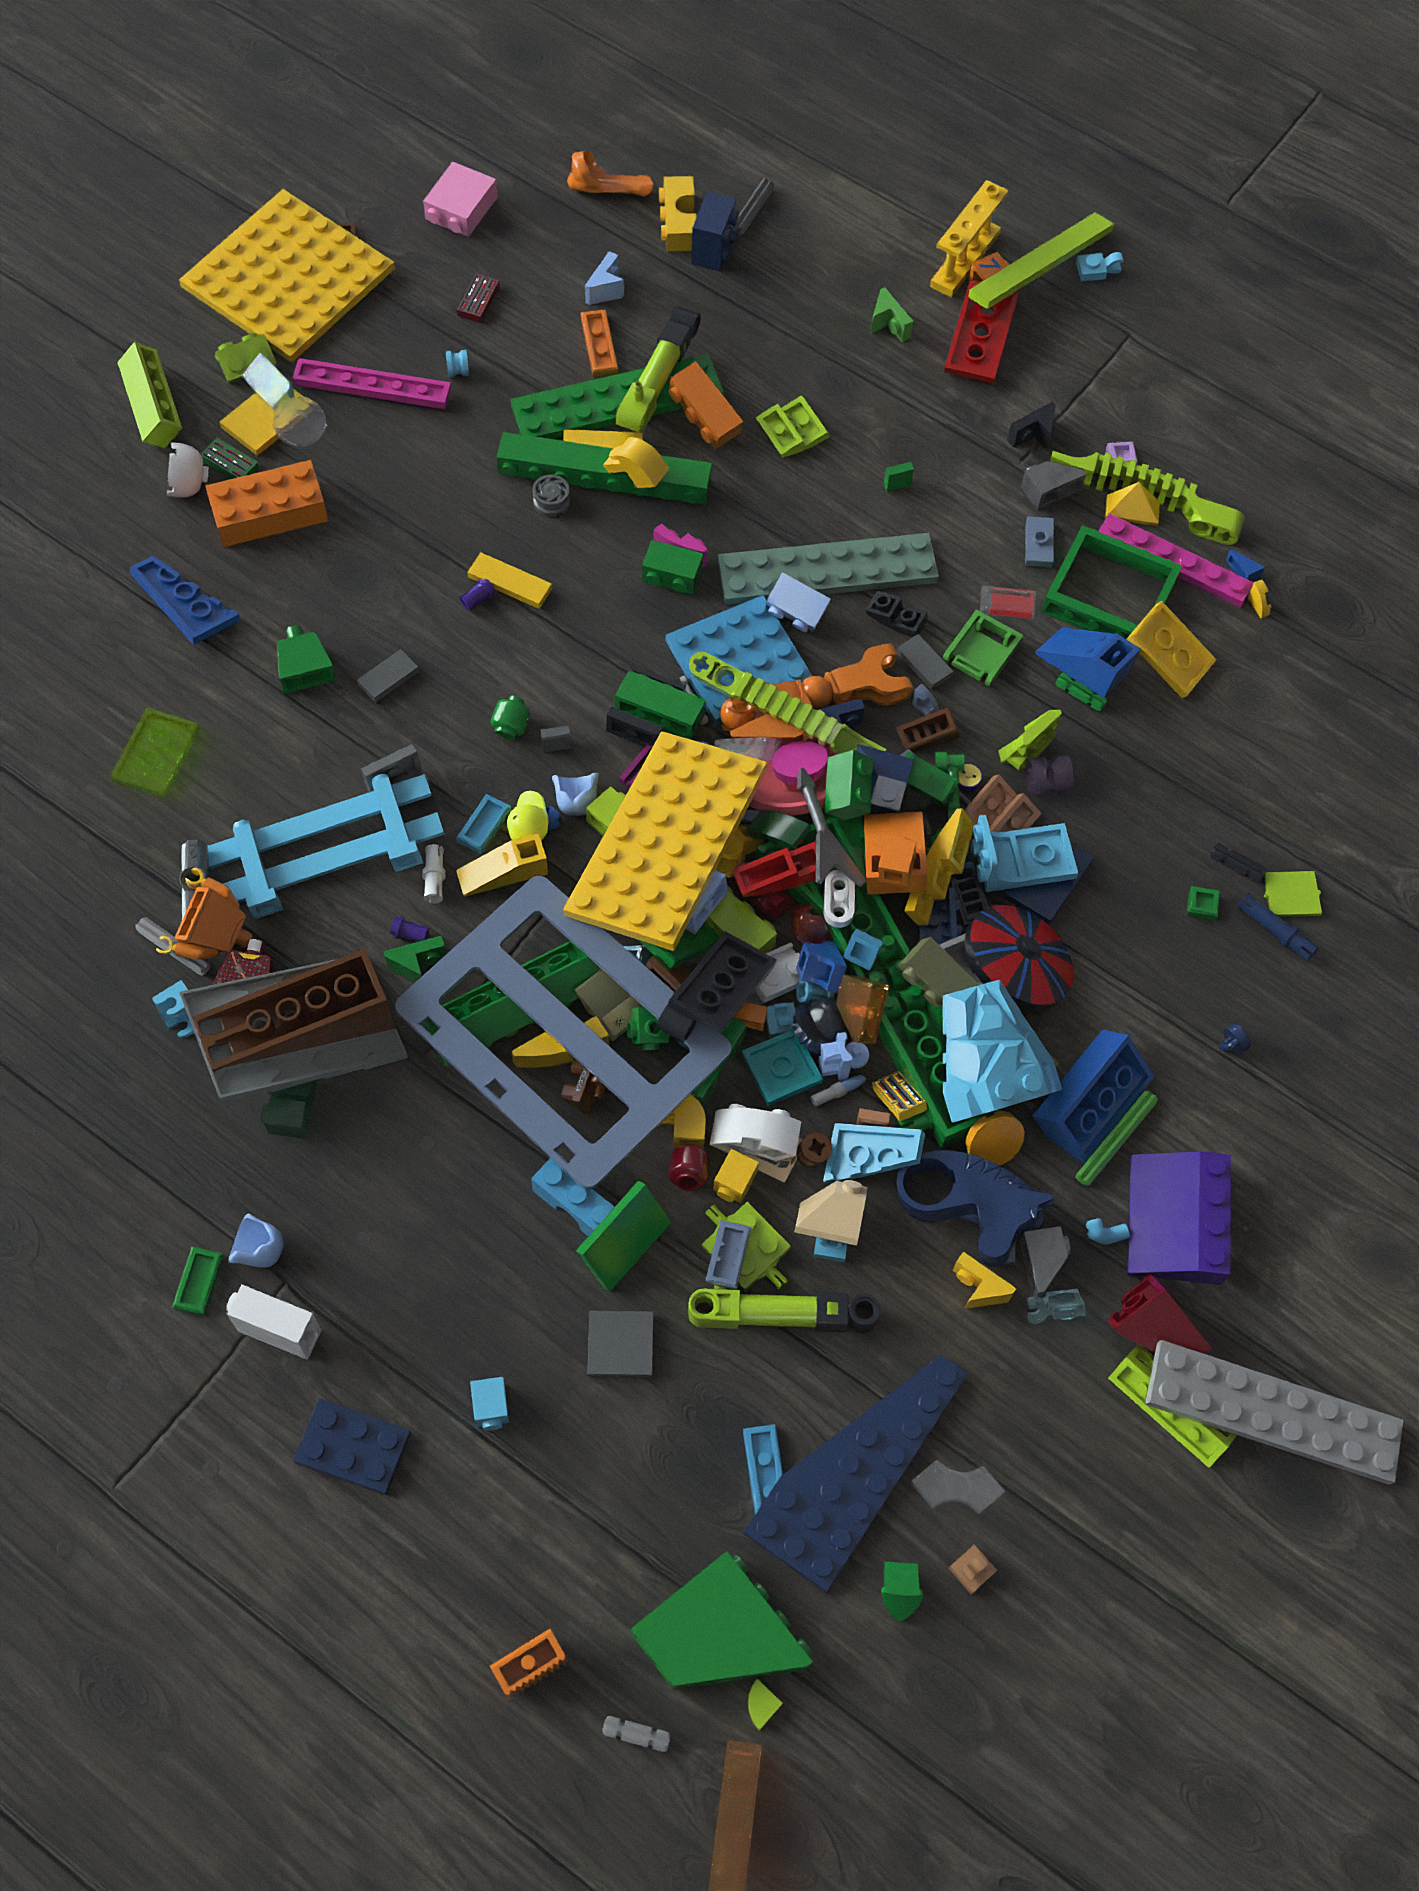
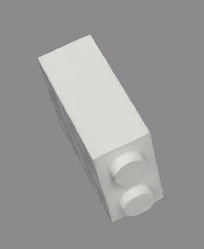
(273, 1321)

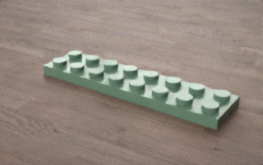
(830, 567)

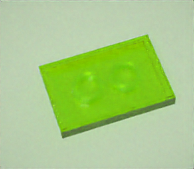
(155, 752)

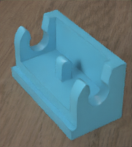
(172, 1008)

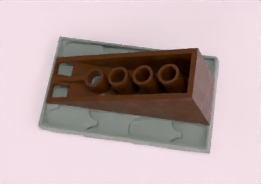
(293, 1026)

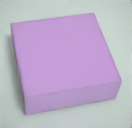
(1122, 449)

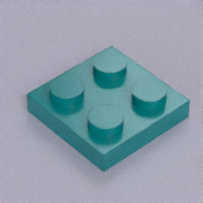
(781, 1067)

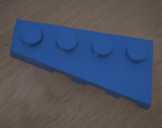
(182, 601)

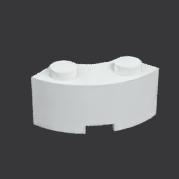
(756, 1132)

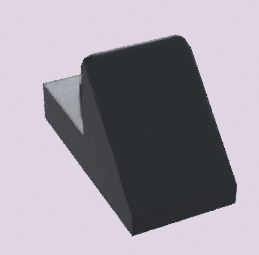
(1036, 424)

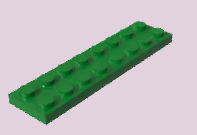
(592, 402)

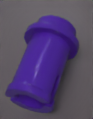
(477, 594)
(408, 930)

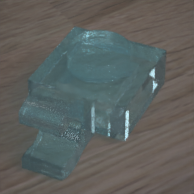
(1059, 1304)

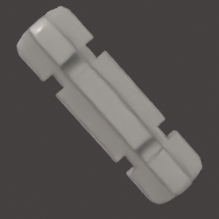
(636, 1733)

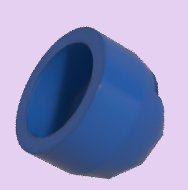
(554, 818)

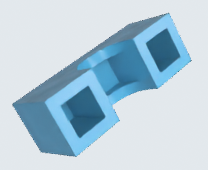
(563, 1191)

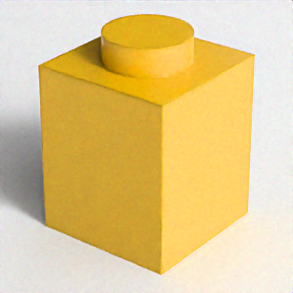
(735, 1176)

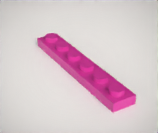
(372, 383)
(1194, 569)

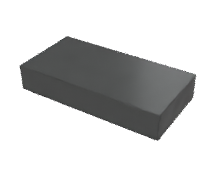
(924, 662)
(387, 675)

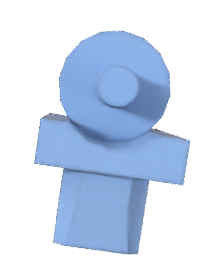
(838, 1058)

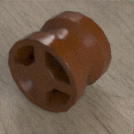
(809, 1155)

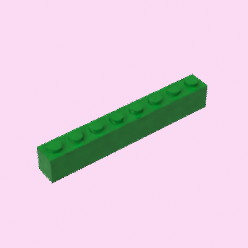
(584, 467)

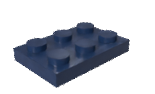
(352, 1446)

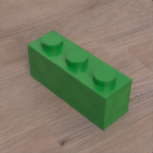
(660, 704)

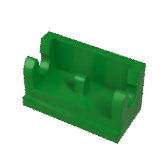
(931, 781)

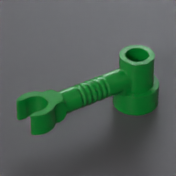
(951, 765)

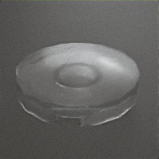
(299, 422)

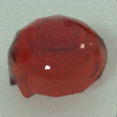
(808, 927)

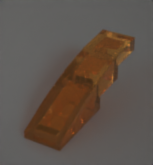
(735, 1817)

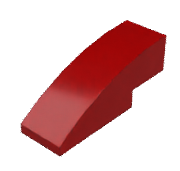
(777, 871)

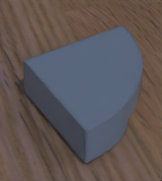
(924, 700)

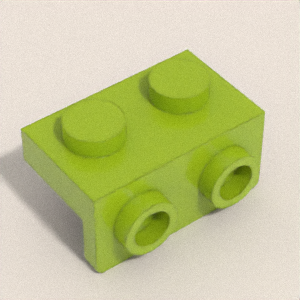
(238, 357)

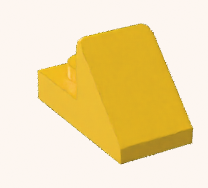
(990, 1287)

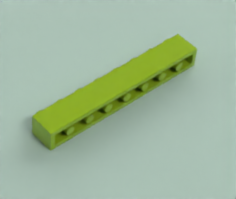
(729, 915)

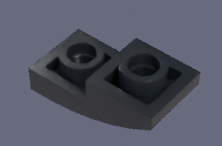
(892, 613)

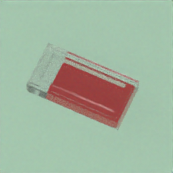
(1007, 602)

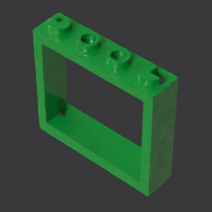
(1092, 618)

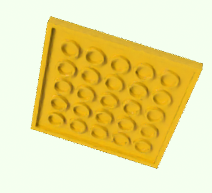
(287, 274)

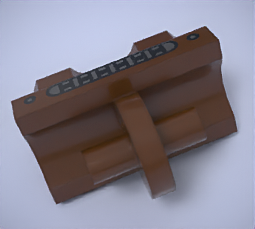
(586, 1091)

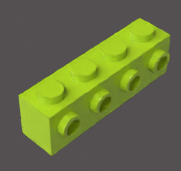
(149, 395)

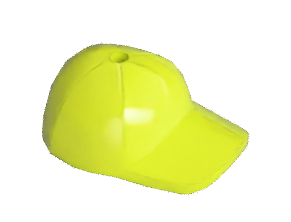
(528, 817)

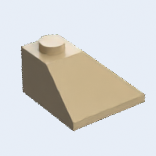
(833, 1212)

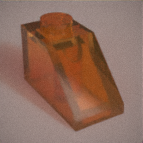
(862, 1006)

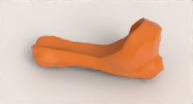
(590, 177)

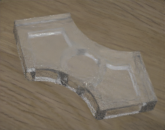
(942, 1485)

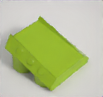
(1033, 741)

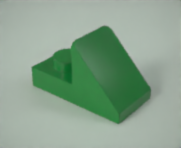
(408, 958)

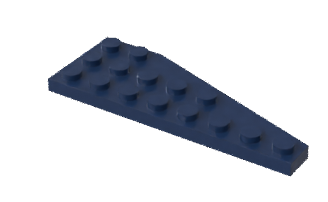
(837, 1490)

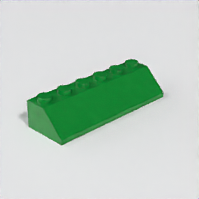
(493, 1015)

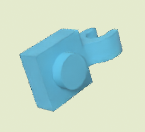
(1095, 267)

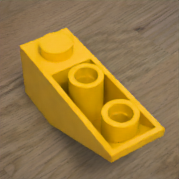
(504, 866)

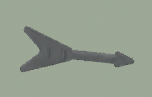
(828, 849)

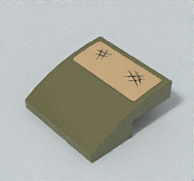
(608, 1002)

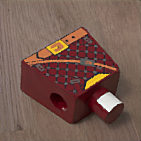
(245, 964)

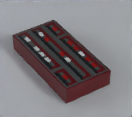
(478, 297)

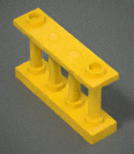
(968, 238)

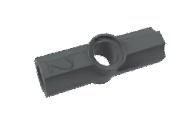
(194, 855)

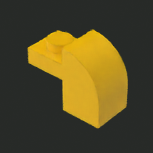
(639, 461)
(688, 1123)

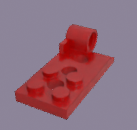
(991, 345)

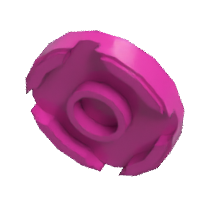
(798, 755)

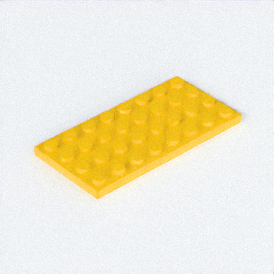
(666, 840)

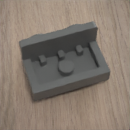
(398, 766)

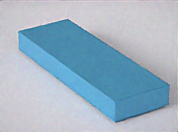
(762, 1461)

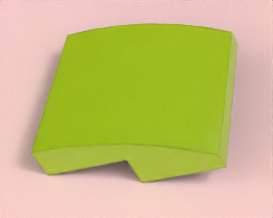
(792, 427)

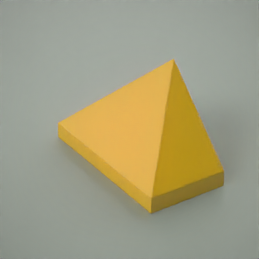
(1133, 505)

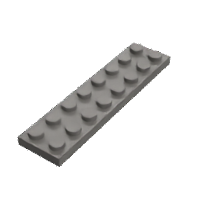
(1275, 1412)

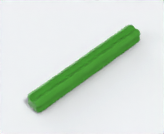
(1116, 1138)

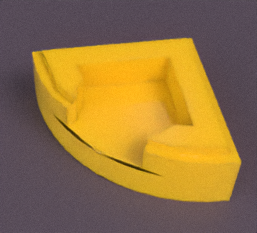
(1258, 599)

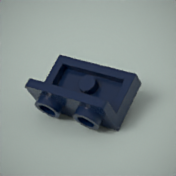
(943, 920)

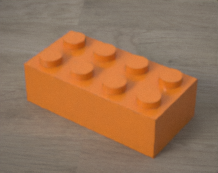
(267, 503)

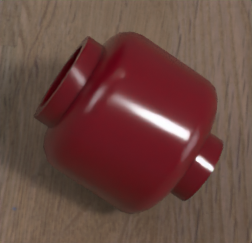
(689, 1167)

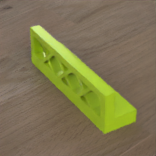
(1200, 1439)

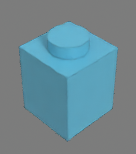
(489, 1403)

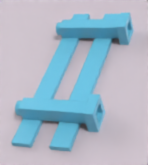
(398, 840)

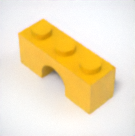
(677, 199)

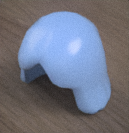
(575, 793)
(250, 1244)

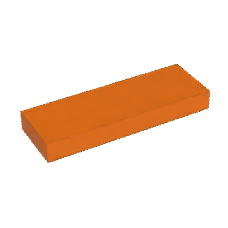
(599, 343)

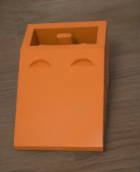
(894, 824)

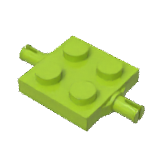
(763, 1250)

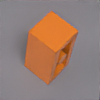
(753, 1016)

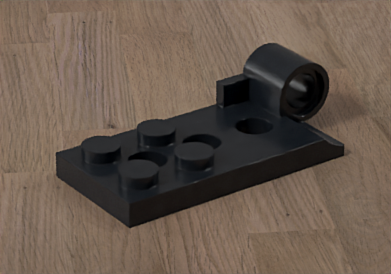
(687, 1004)

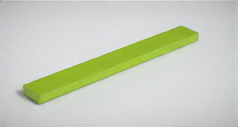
(1040, 260)

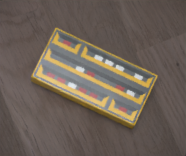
(899, 1096)

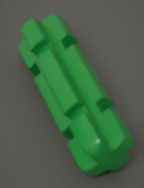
(1081, 692)

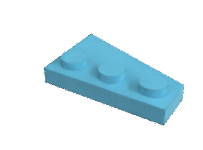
(871, 1150)

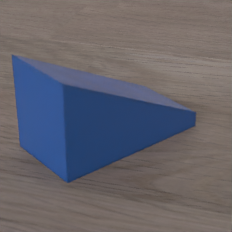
(1244, 566)

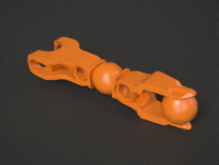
(849, 683)

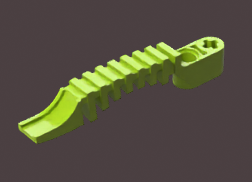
(1204, 517)
(778, 703)

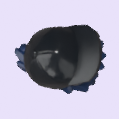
(818, 1023)

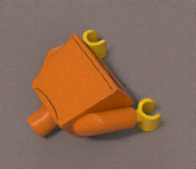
(210, 922)

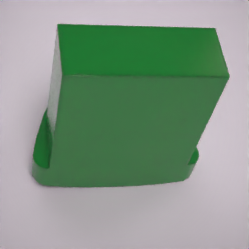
(901, 1589)

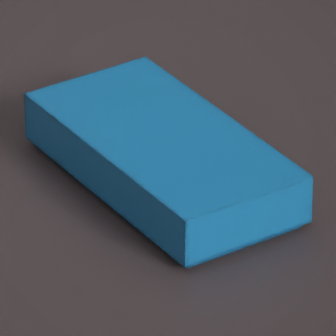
(483, 824)

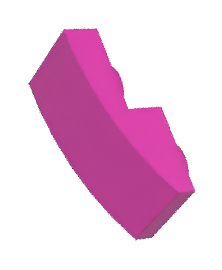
(667, 536)

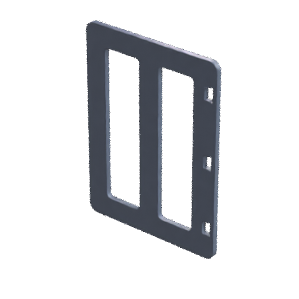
(647, 1102)

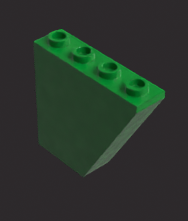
(720, 1631)

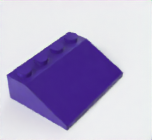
(1180, 1216)

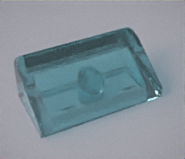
(268, 381)

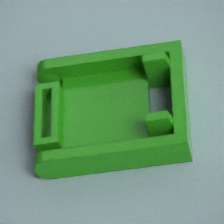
(978, 653)

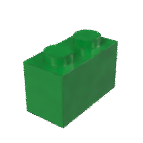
(672, 567)
(848, 785)

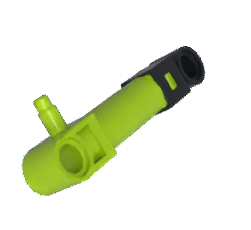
(671, 348)
(824, 1312)

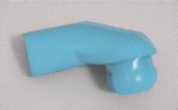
(1106, 1235)

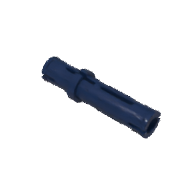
(1278, 927)

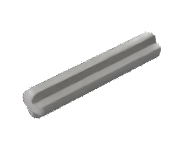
(153, 932)

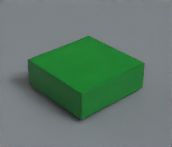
(898, 476)
(1203, 903)

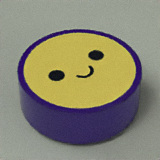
(970, 778)

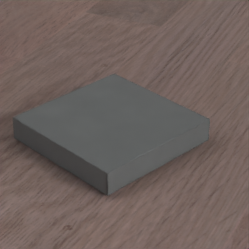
(620, 1344)

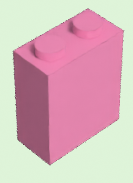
(460, 199)

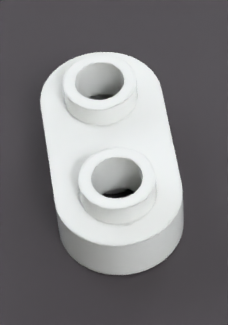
(839, 900)

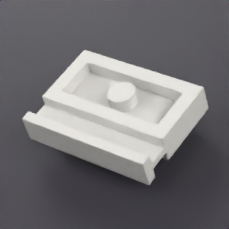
(783, 976)

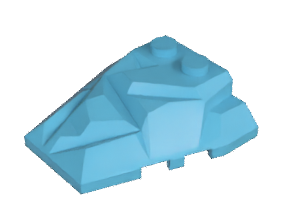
(991, 1053)

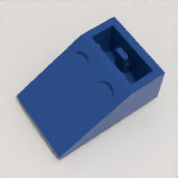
(1090, 657)

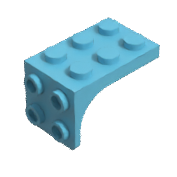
(1022, 856)

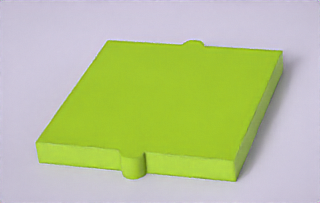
(1292, 893)

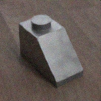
(1051, 483)
(1043, 1256)

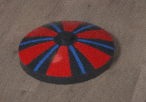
(1022, 954)

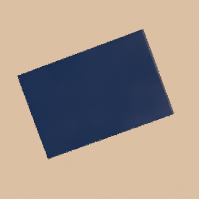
(1047, 898)

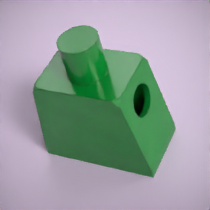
(302, 661)

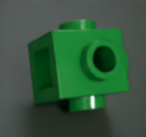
(640, 1033)

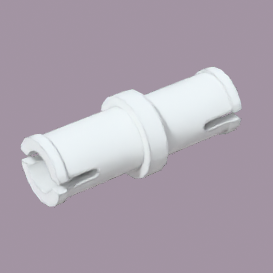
(433, 874)

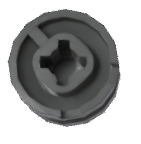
(551, 496)

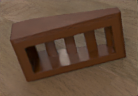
(933, 719)

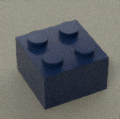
(714, 231)

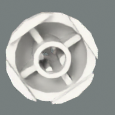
(185, 471)

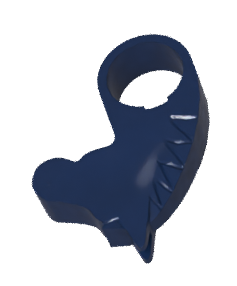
(979, 1188)

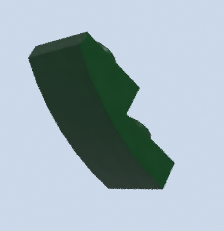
(779, 828)

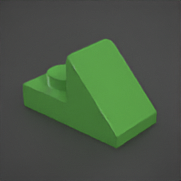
(891, 314)

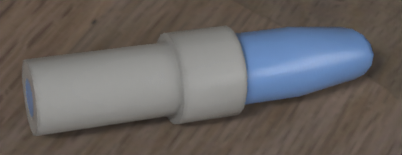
(837, 1090)

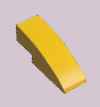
(546, 1051)

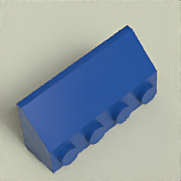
(1094, 1095)

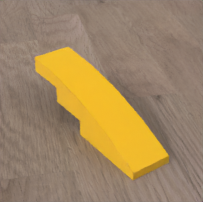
(943, 859)

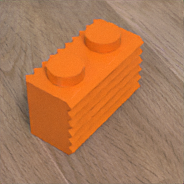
(529, 1664)

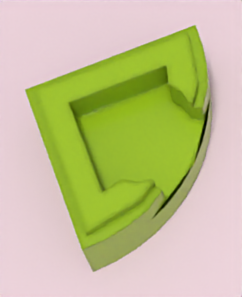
(762, 1704)

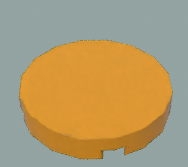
(995, 1137)

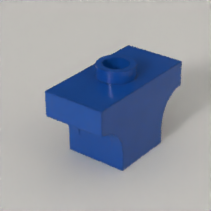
(821, 965)

